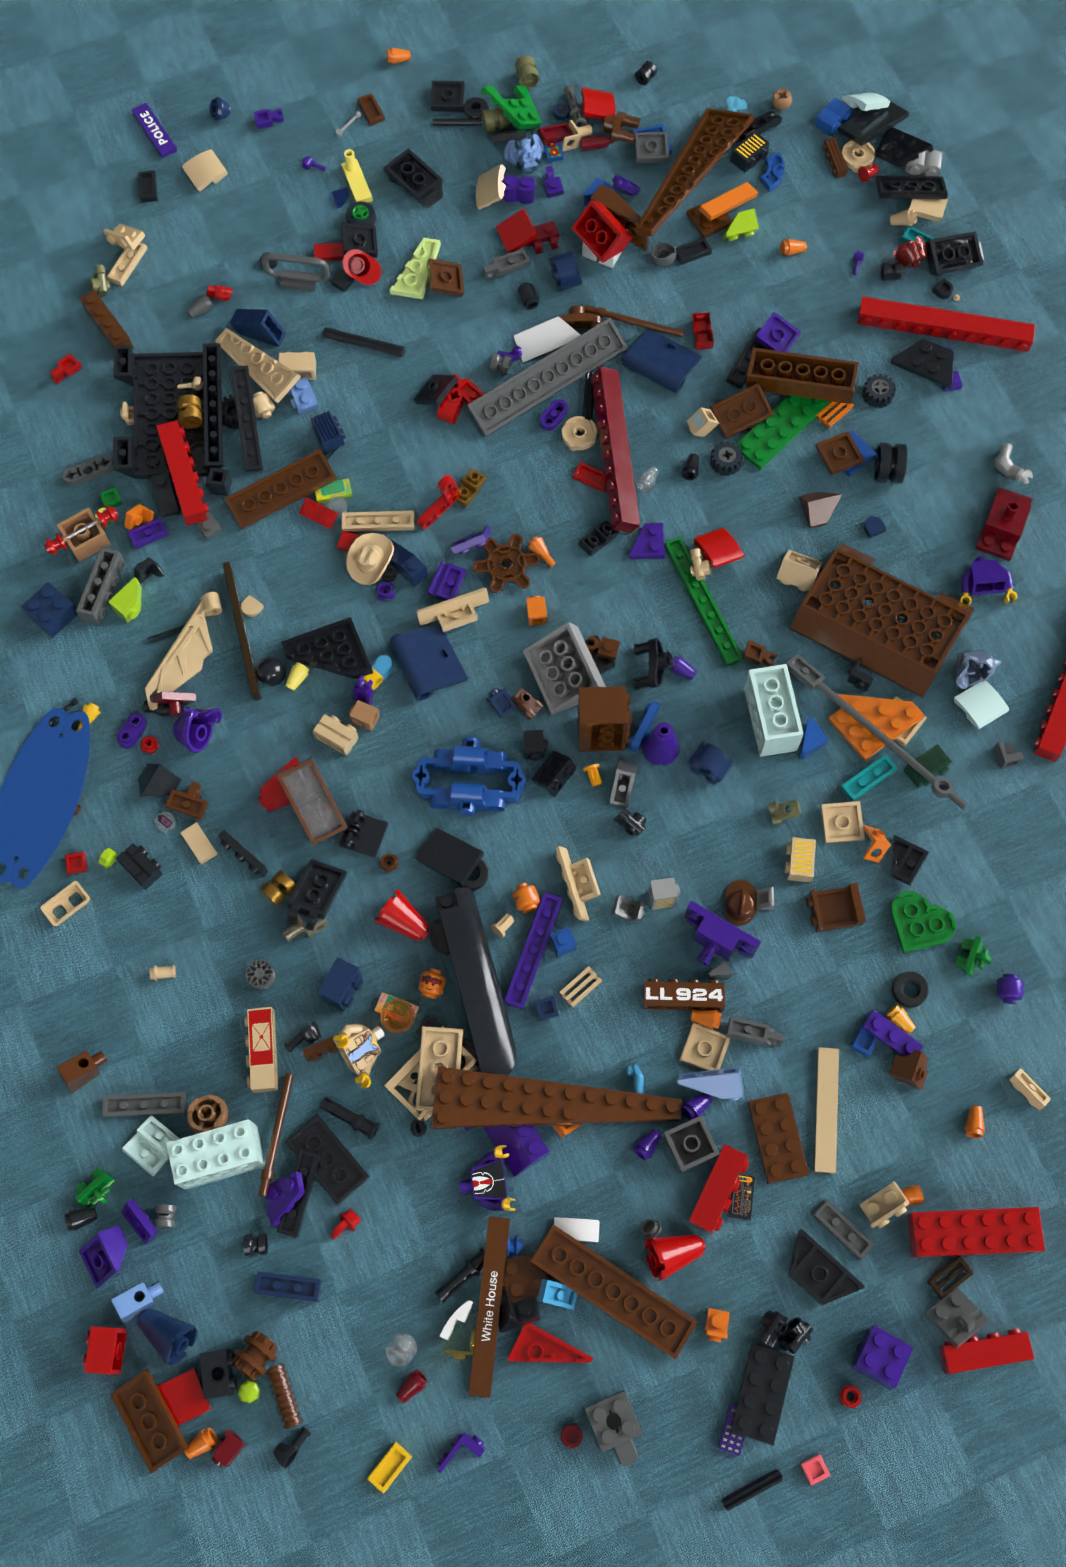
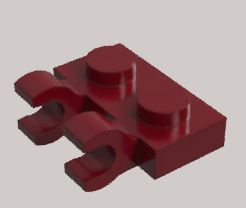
(545, 232)

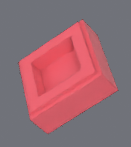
(815, 1469)

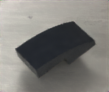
(598, 538)

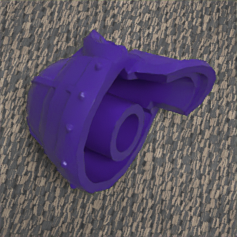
(196, 727)

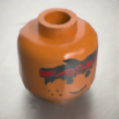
(432, 983)

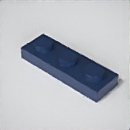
(287, 1286)

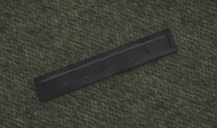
(246, 418)

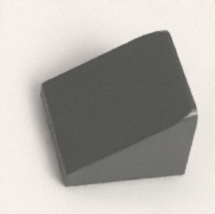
(722, 971)

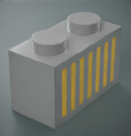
(663, 893)

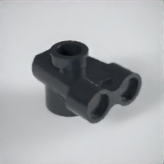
(633, 823)
(774, 1325)
(798, 1335)

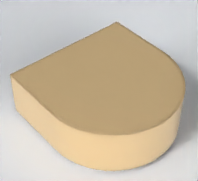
(251, 607)

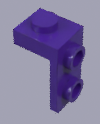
(474, 1443)

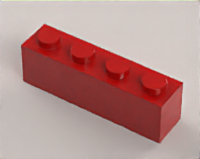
(718, 1189)
(986, 1352)

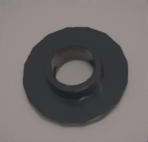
(475, 103)

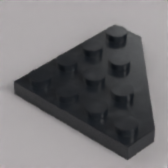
(332, 649)

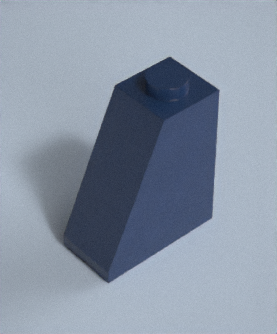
(258, 325)

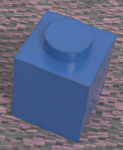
(563, 942)

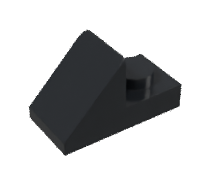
(518, 1314)

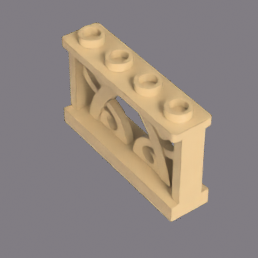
(403, 1078)

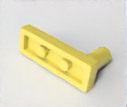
(355, 178)

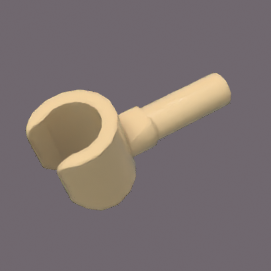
(196, 384)

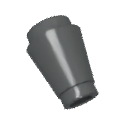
(200, 306)

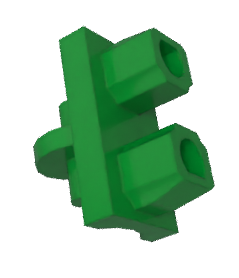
(969, 963)
(96, 1190)

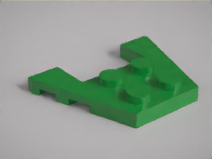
(518, 111)

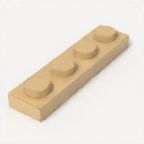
(378, 521)

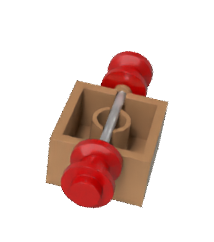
(83, 533)

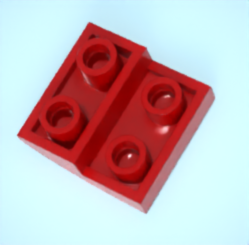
(597, 103)
(719, 547)

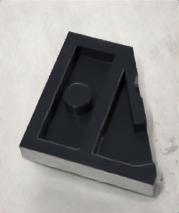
(907, 860)

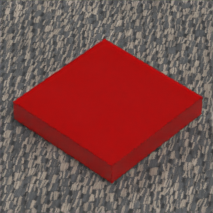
(516, 231)
(185, 1397)

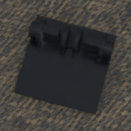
(363, 834)

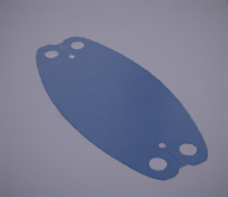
(42, 794)

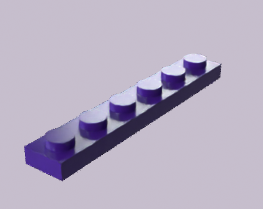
(533, 951)

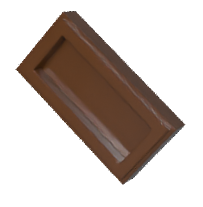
(371, 109)

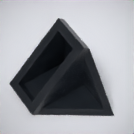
(157, 781)

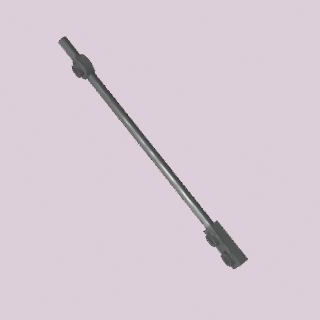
(813, 678)

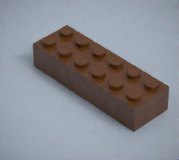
(802, 375)

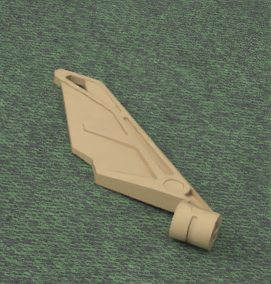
(187, 652)

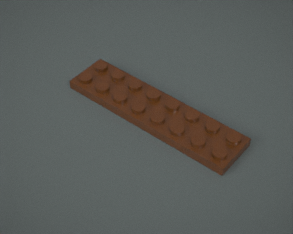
(614, 1291)

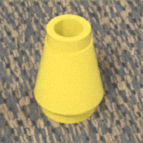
(296, 676)

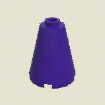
(661, 745)

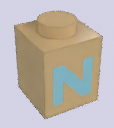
(702, 422)

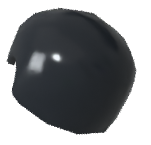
(270, 671)

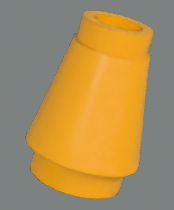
(900, 1018)

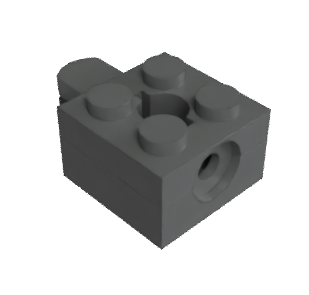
(615, 1426)

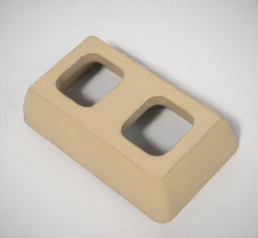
(62, 898)

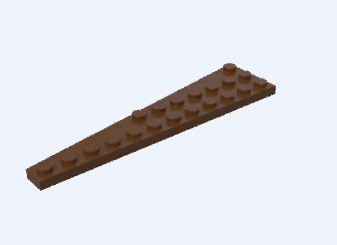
(704, 148)
(497, 1100)

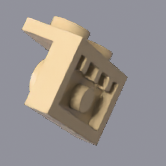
(124, 236)
(884, 1205)

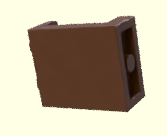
(836, 908)

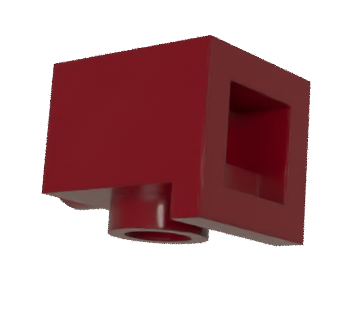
(227, 1449)

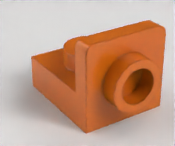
(138, 515)
(716, 1324)

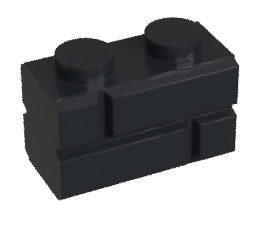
(139, 866)

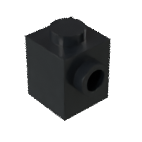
(219, 481)
(534, 744)

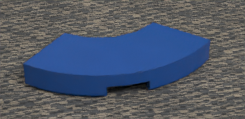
(774, 172)

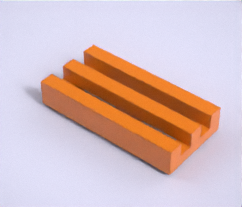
(824, 420)

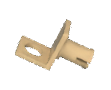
(578, 133)

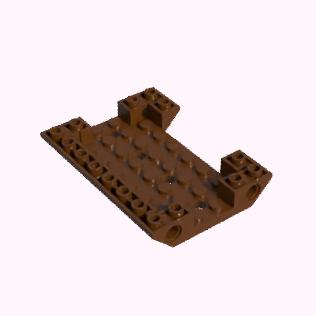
(872, 633)

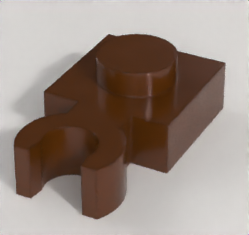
(606, 647)
(756, 654)

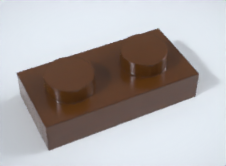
(316, 1051)

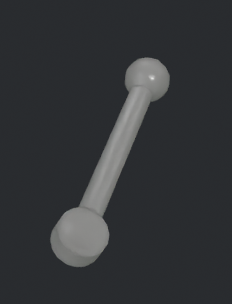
(339, 131)

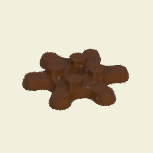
(510, 552)

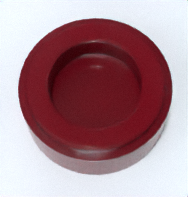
(571, 1436)

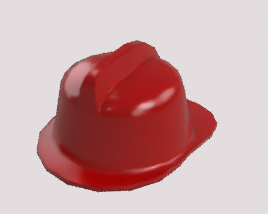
(361, 267)

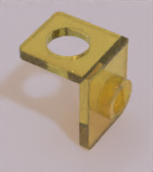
(461, 1354)

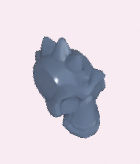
(974, 668)

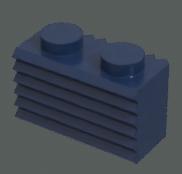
(327, 431)

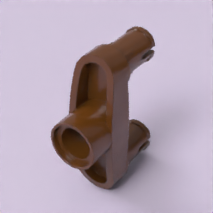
(614, 126)
(579, 319)

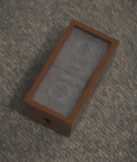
(311, 801)

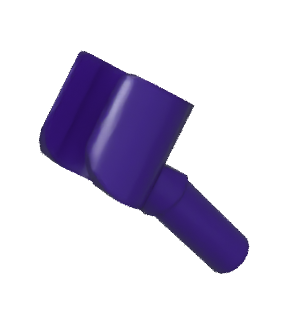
(308, 162)
(859, 257)

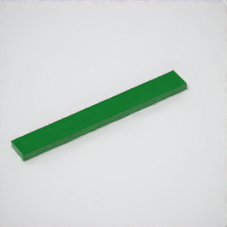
(703, 602)

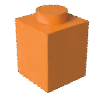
(536, 611)

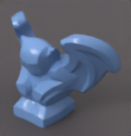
(525, 154)

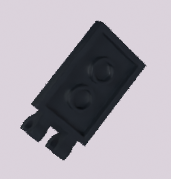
(315, 893)

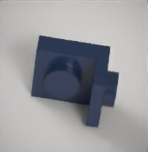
(501, 701)

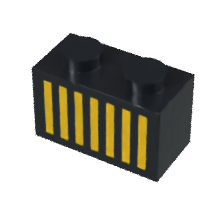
(750, 152)

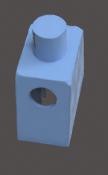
(127, 1304)

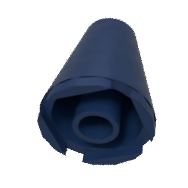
(167, 1334)

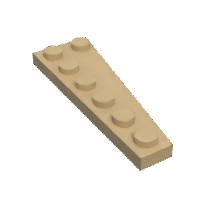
(264, 370)

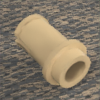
(162, 972)

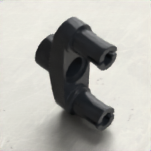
(658, 663)

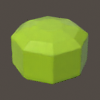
(107, 858)
(249, 1391)

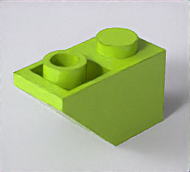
(743, 223)

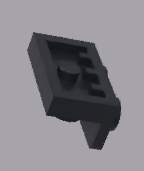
(554, 772)

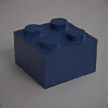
(50, 610)
(341, 984)

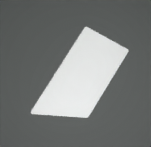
(544, 338)

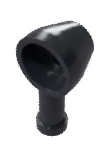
(309, 1034)
(287, 1453)

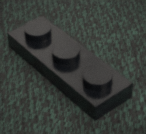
(242, 854)

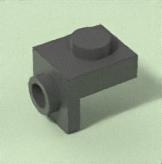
(628, 909)

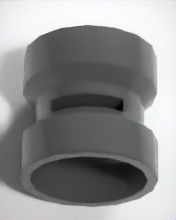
(500, 363)
(165, 1221)

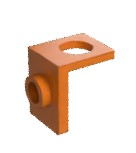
(879, 842)

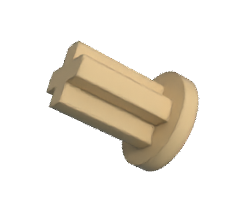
(502, 925)

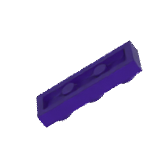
(890, 1034)

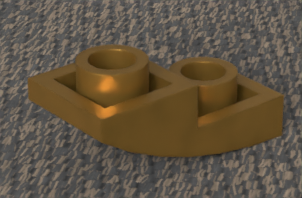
(470, 487)

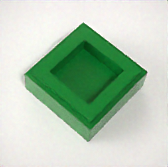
(111, 498)

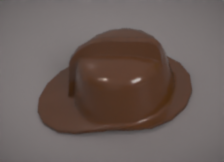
(740, 902)

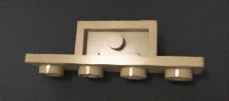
(454, 611)
(580, 882)

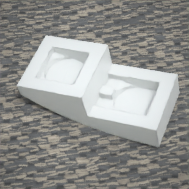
(581, 1229)
(460, 1314)

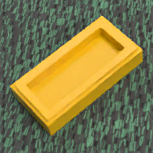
(389, 1467)

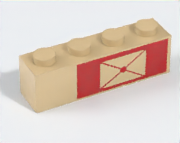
(262, 1050)

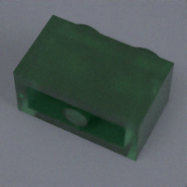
(934, 761)

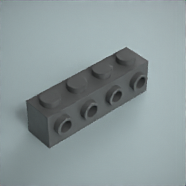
(100, 586)

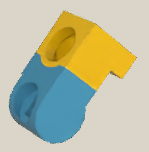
(381, 670)

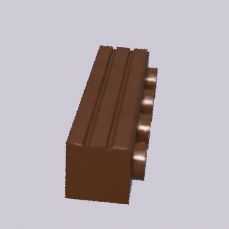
(835, 158)

